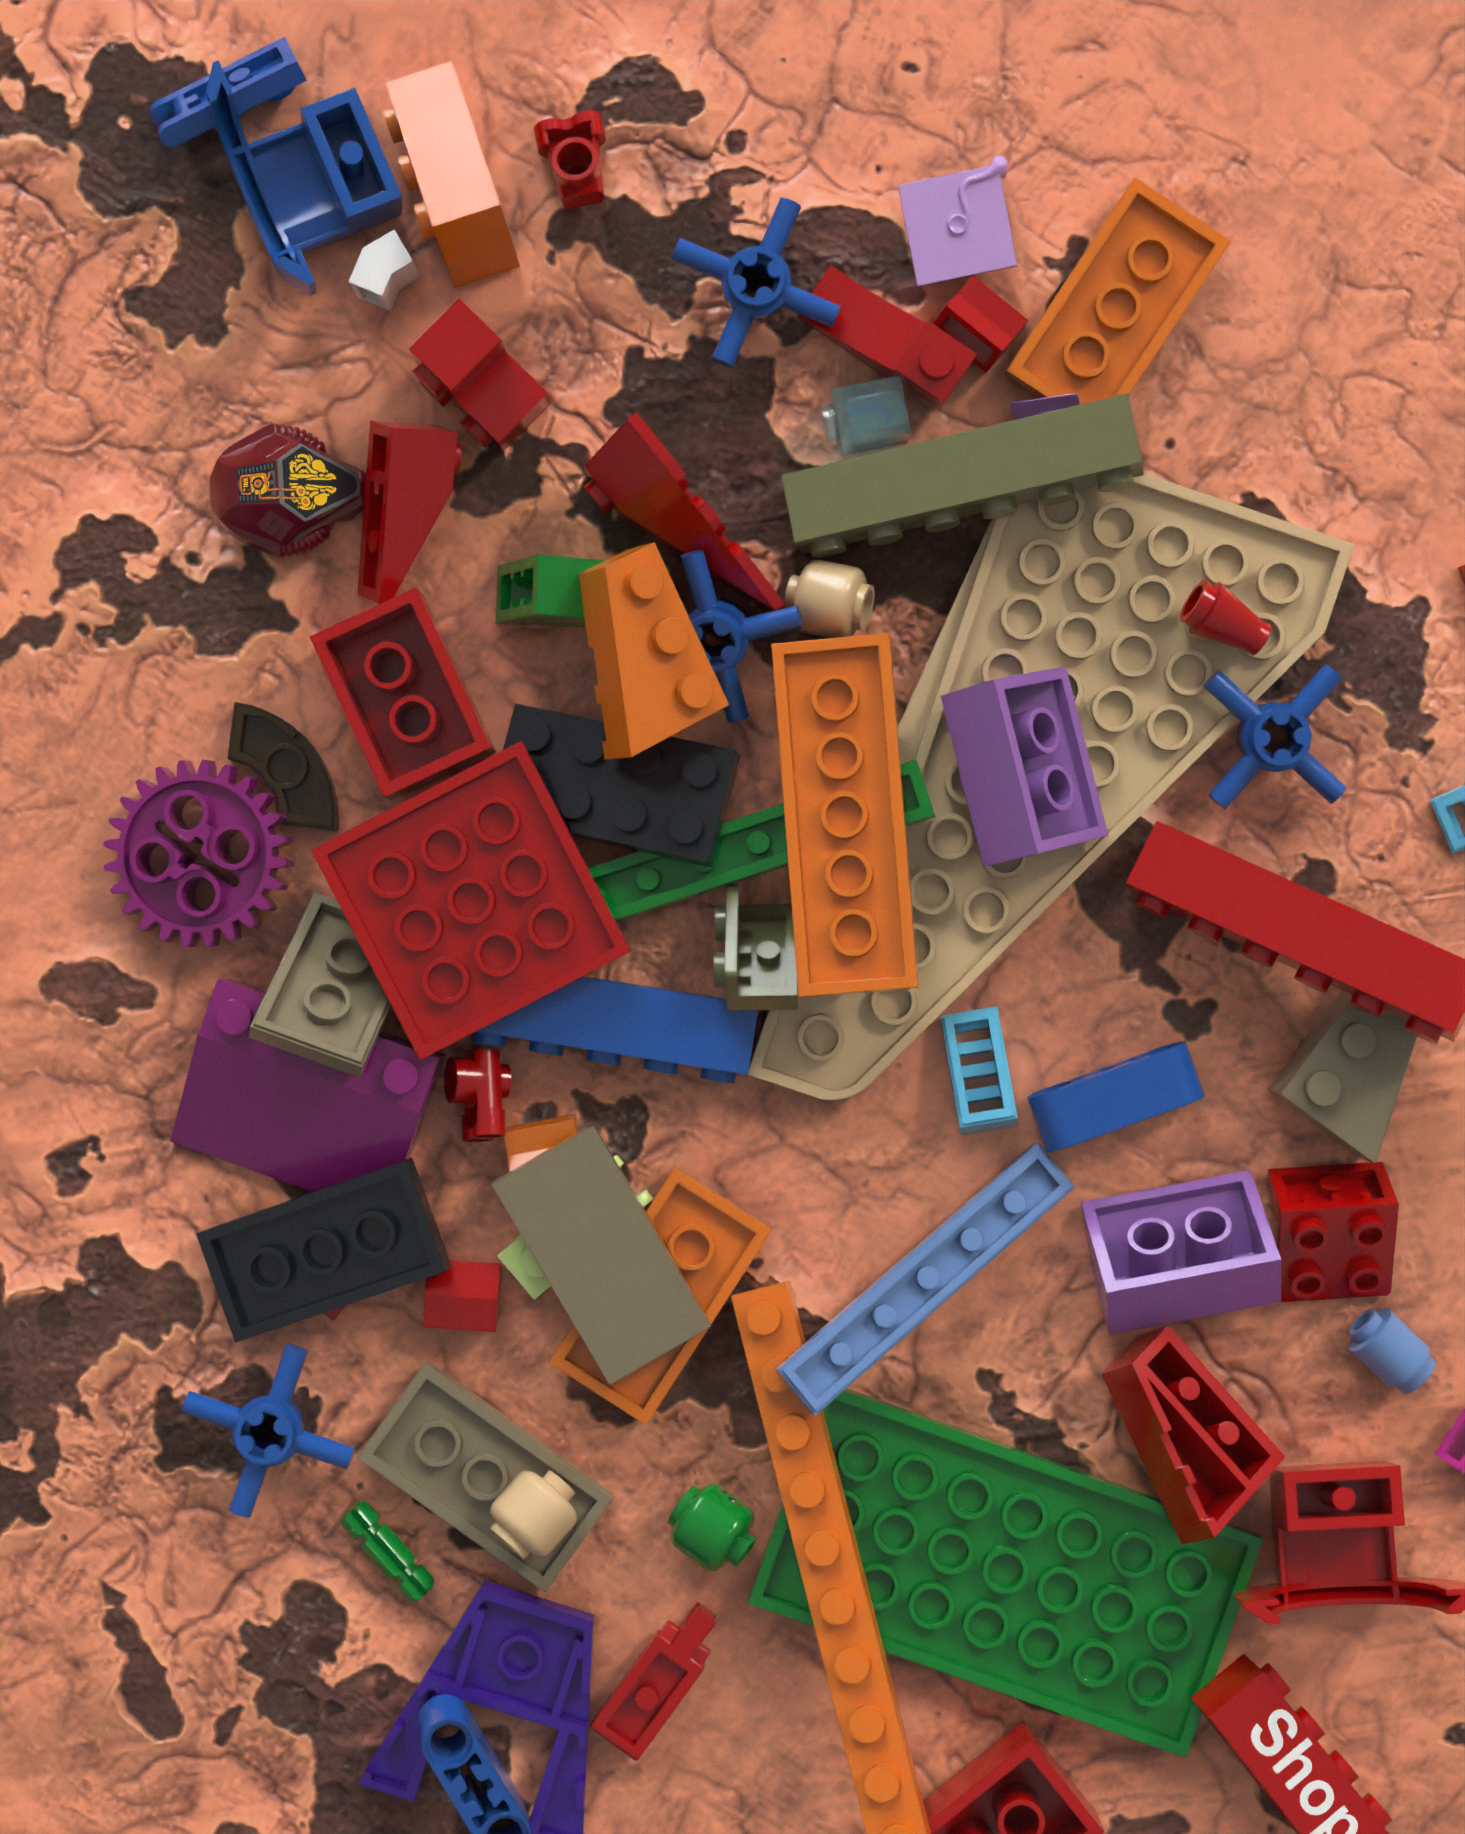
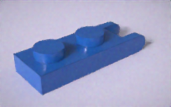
(256, 78)

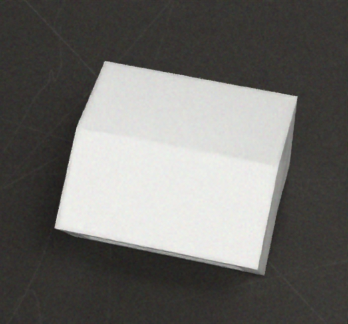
(383, 271)

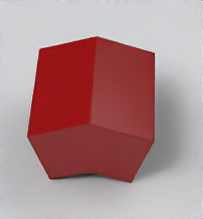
(981, 322)
(464, 1297)

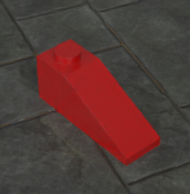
(405, 492)

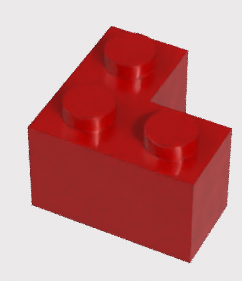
(469, 366)

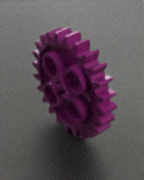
(171, 896)

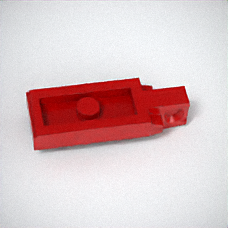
(655, 1683)

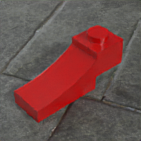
(892, 340)

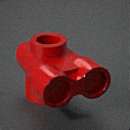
(574, 156)
(480, 1085)

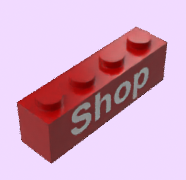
(1284, 1752)

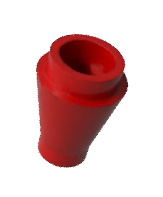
(1223, 618)

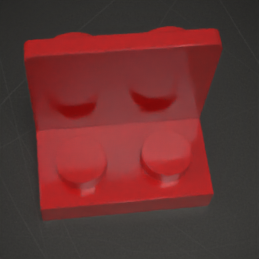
(1334, 1230)

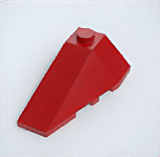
(651, 494)

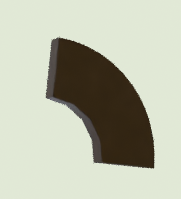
(287, 765)

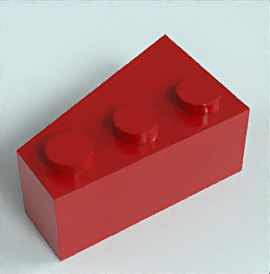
(1189, 1433)

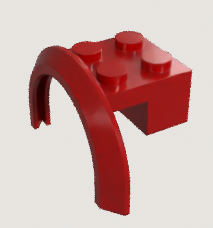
(1340, 1543)

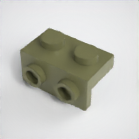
(757, 955)

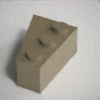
(1348, 1075)

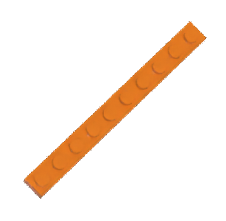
(831, 1571)

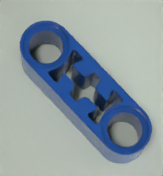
(1116, 1096)
(450, 1753)

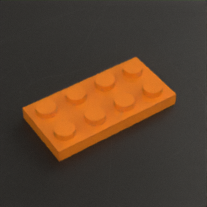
(1119, 300)
(713, 1249)

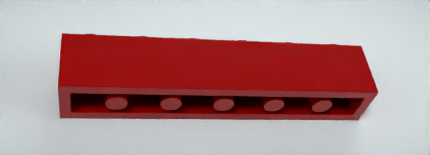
(1302, 930)

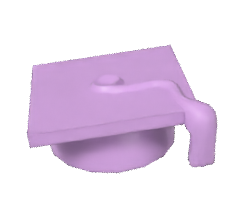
(958, 224)

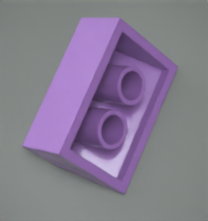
(1024, 765)
(1182, 1252)

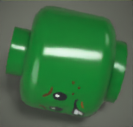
(712, 1527)

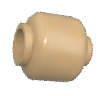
(831, 599)
(533, 1514)

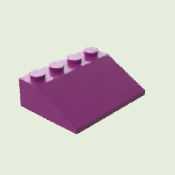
(294, 1113)

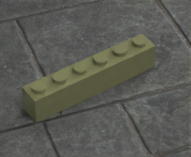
(964, 476)

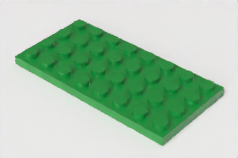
(1025, 1573)

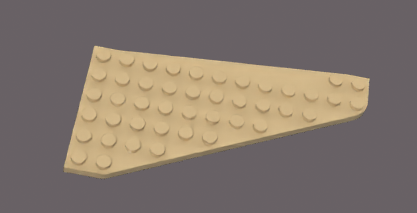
(1103, 595)

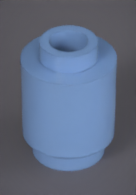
(1391, 1350)

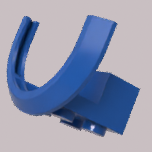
(308, 179)

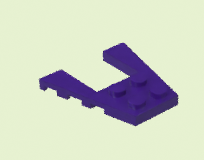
(515, 1659)

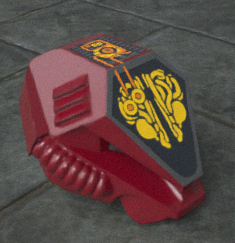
(283, 490)

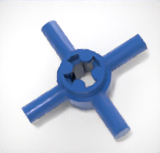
(766, 261)
(730, 619)
(1253, 738)
(289, 1423)

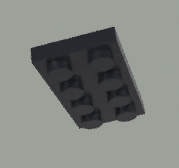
(654, 803)
(324, 1250)

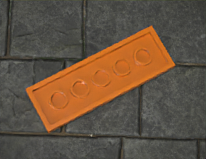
(844, 815)

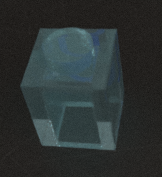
(867, 416)

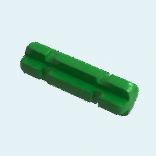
(387, 1551)

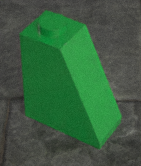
(541, 591)

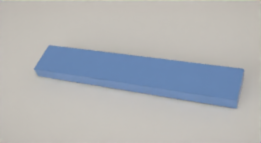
(924, 1279)

